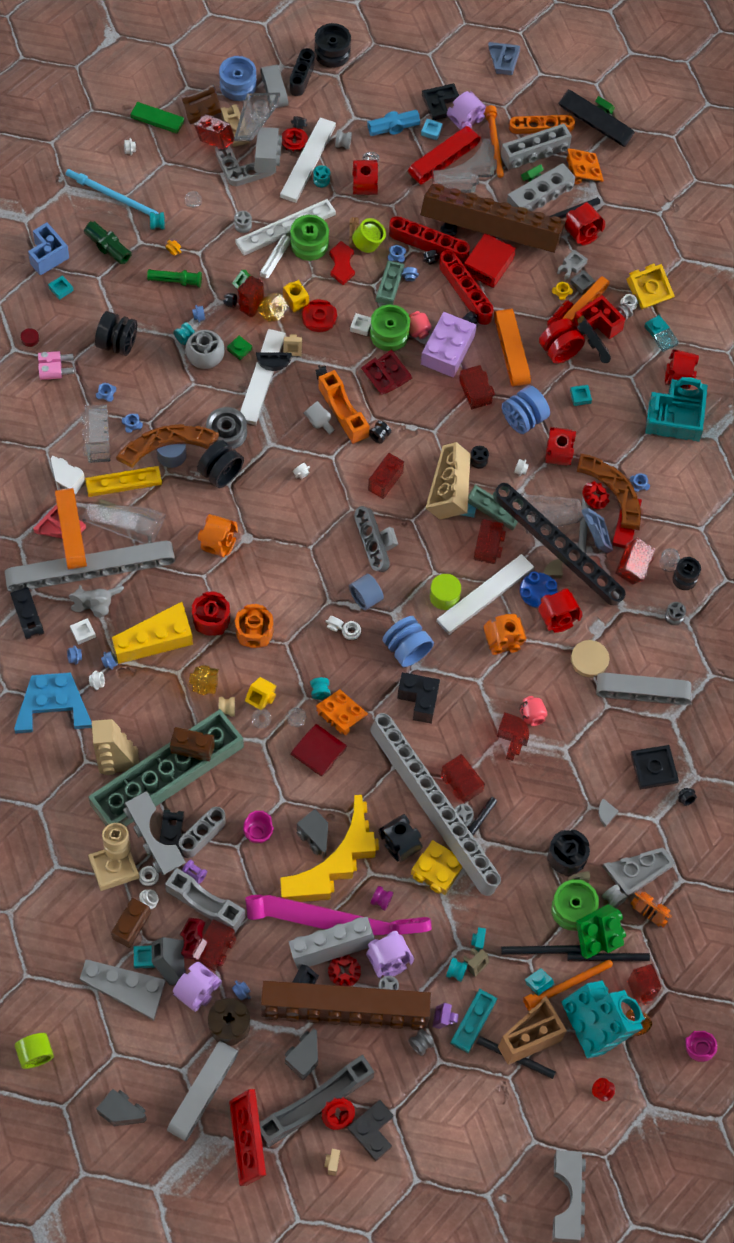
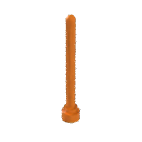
(490, 115)
(533, 1000)

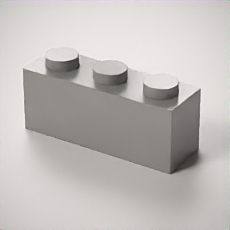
(268, 150)

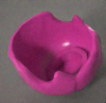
(258, 827)
(701, 1046)

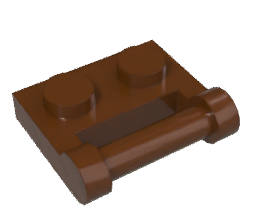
(208, 106)

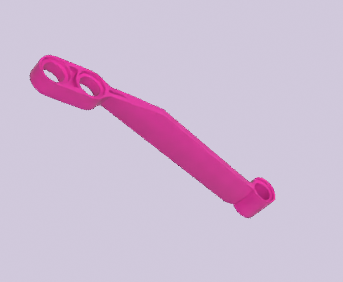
(324, 918)

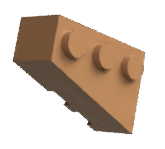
(533, 1033)

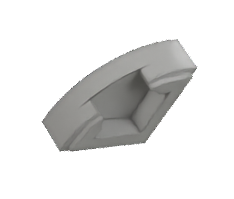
(606, 812)

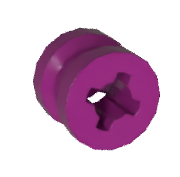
(381, 898)

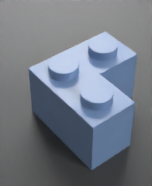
(49, 250)

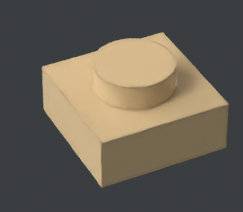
(332, 1162)

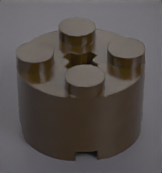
(219, 1015)

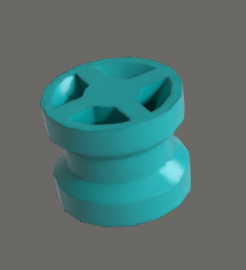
(319, 172)
(157, 221)
(183, 333)
(320, 688)
(457, 969)

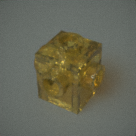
(273, 307)
(204, 680)

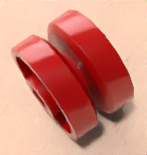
(562, 340)

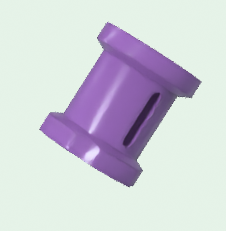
(190, 866)

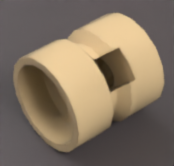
(116, 841)

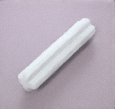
(275, 256)

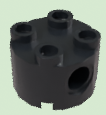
(400, 838)
(568, 852)

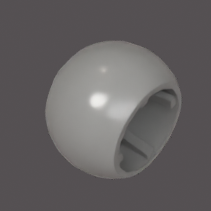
(204, 349)

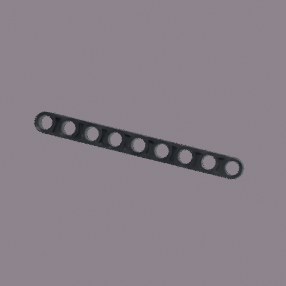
(561, 553)

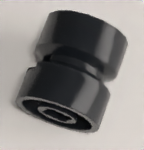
(686, 573)

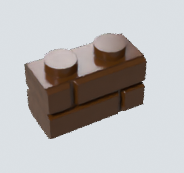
(192, 744)
(130, 923)

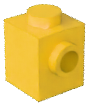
(261, 693)

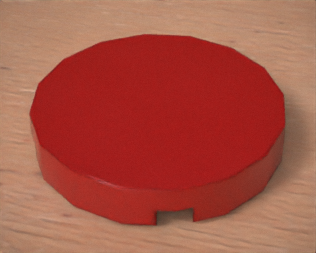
(319, 315)

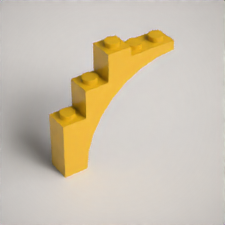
(316, 883)

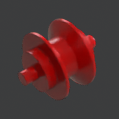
(603, 1089)

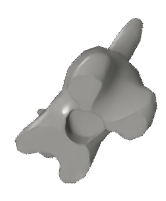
(96, 600)

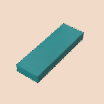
(473, 1021)

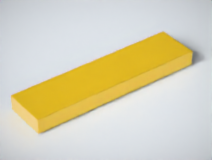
(123, 481)

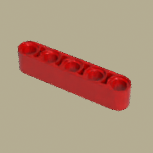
(444, 154)
(426, 238)
(450, 266)

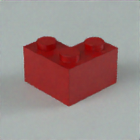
(601, 315)

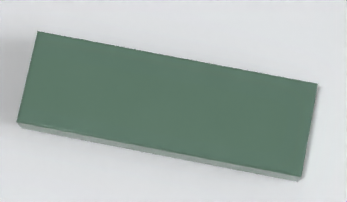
(390, 283)
(485, 503)

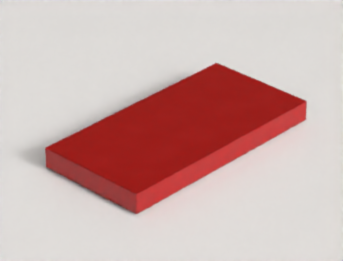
(247, 1137)

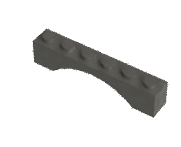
(299, 1113)

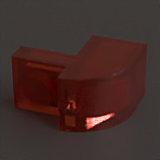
(514, 730)

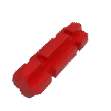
(560, 313)

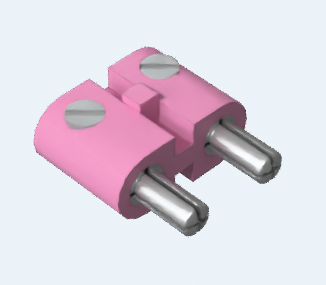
(51, 366)

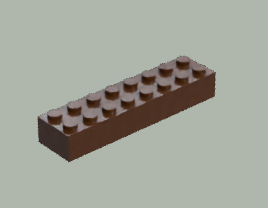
(492, 217)
(345, 1004)

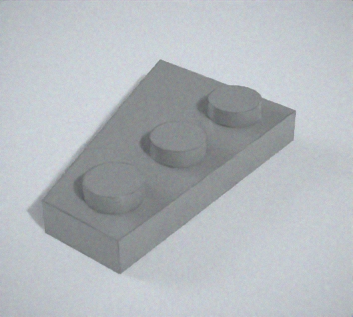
(638, 871)

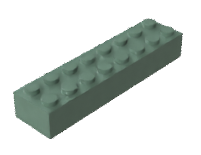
(164, 772)

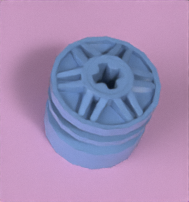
(525, 409)
(408, 641)

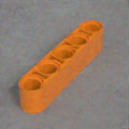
(512, 347)
(70, 528)

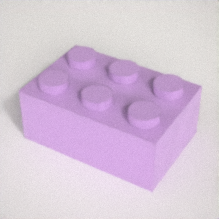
(448, 344)

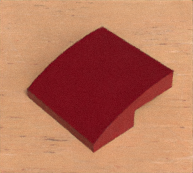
(386, 372)
(318, 750)

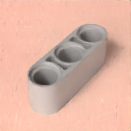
(273, 83)
(204, 823)

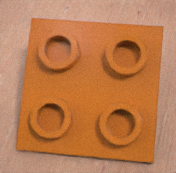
(584, 165)
(341, 711)
(662, 911)

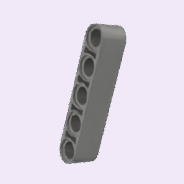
(643, 688)
(202, 1091)

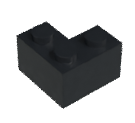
(422, 691)

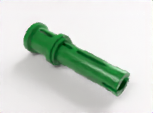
(184, 277)

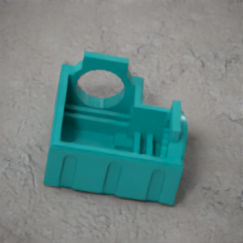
(678, 412)
(599, 1018)

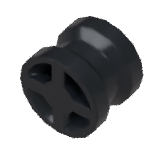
(379, 432)
(479, 452)

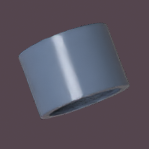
(171, 455)
(366, 591)

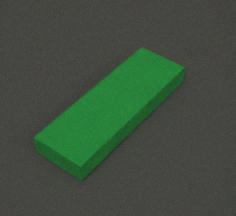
(157, 117)

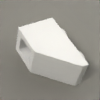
(67, 475)

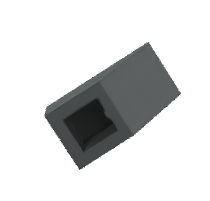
(315, 831)
(168, 958)
(304, 1056)
(119, 1111)

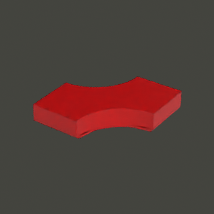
(341, 256)

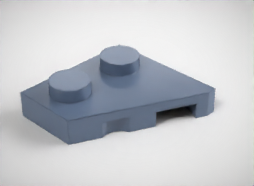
(504, 57)
(598, 530)

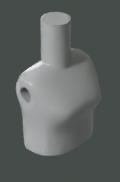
(319, 417)

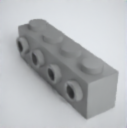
(536, 146)
(332, 942)

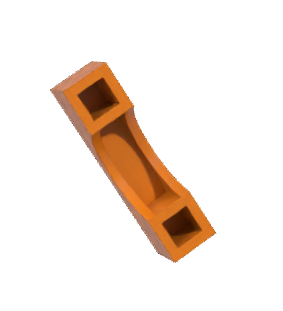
(335, 395)

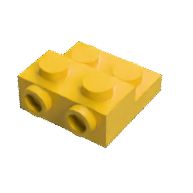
(650, 286)
(437, 868)

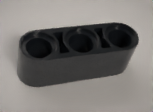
(302, 71)

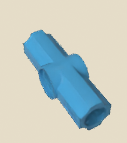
(393, 122)

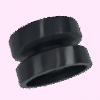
(332, 45)
(220, 464)

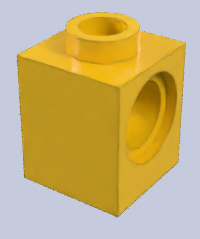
(295, 295)

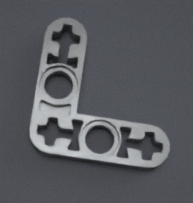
(237, 170)

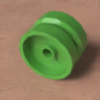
(309, 237)
(389, 327)
(570, 894)

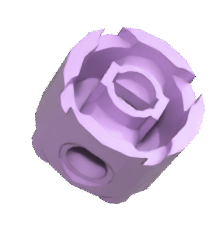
(466, 110)
(389, 955)
(196, 986)

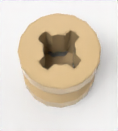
(227, 706)

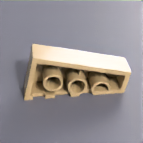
(450, 483)

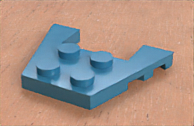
(51, 694)

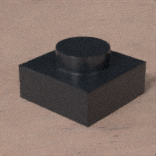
(305, 975)

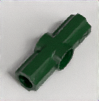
(107, 242)

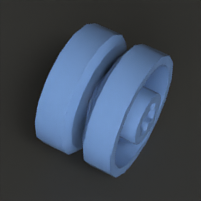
(237, 78)

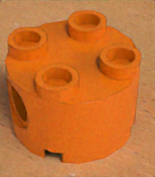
(218, 535)
(254, 626)
(505, 634)

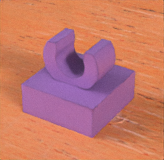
(444, 1016)

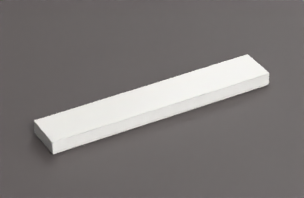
(307, 160)
(274, 231)
(261, 379)
(485, 594)

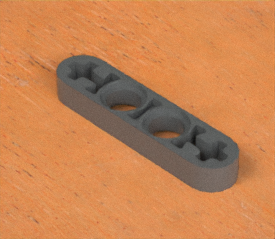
(374, 537)

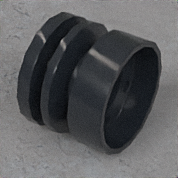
(116, 333)

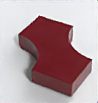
(193, 939)

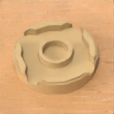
(590, 658)

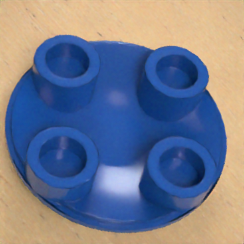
(535, 587)

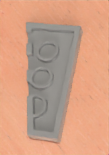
(125, 986)

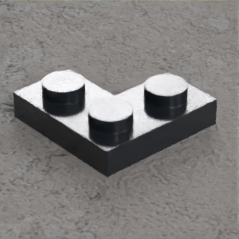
(437, 98)
(367, 1129)

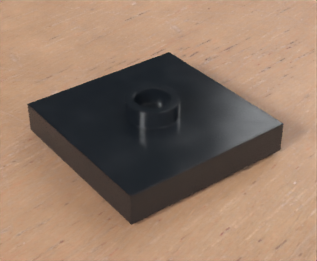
(654, 767)

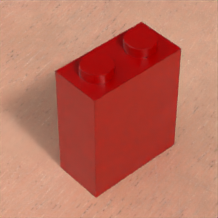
(489, 260)

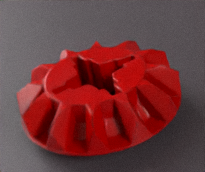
(301, 139)
(593, 500)
(344, 980)
(346, 1115)

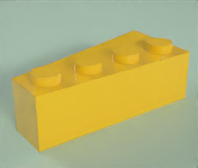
(154, 636)

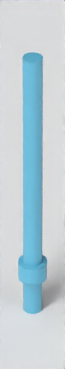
(84, 180)

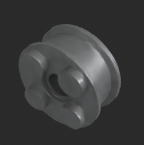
(228, 418)

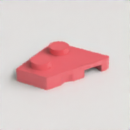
(51, 524)

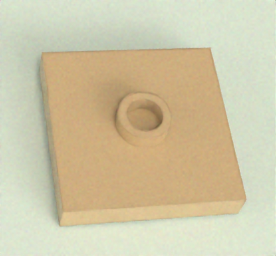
(112, 872)

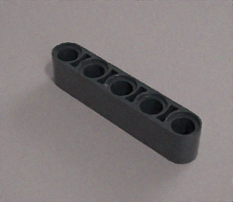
(596, 118)

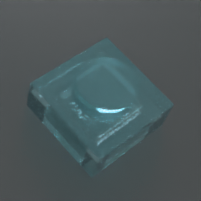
(666, 339)

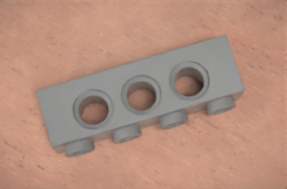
(543, 189)

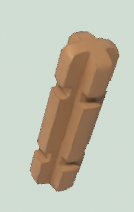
(354, 223)

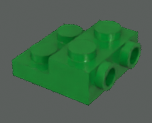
(600, 931)

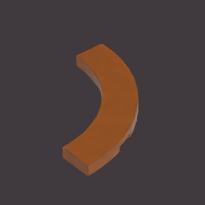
(165, 436)
(618, 485)

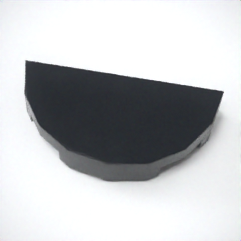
(273, 360)

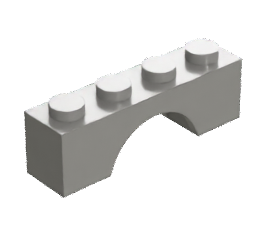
(165, 856)
(191, 893)
(569, 1169)

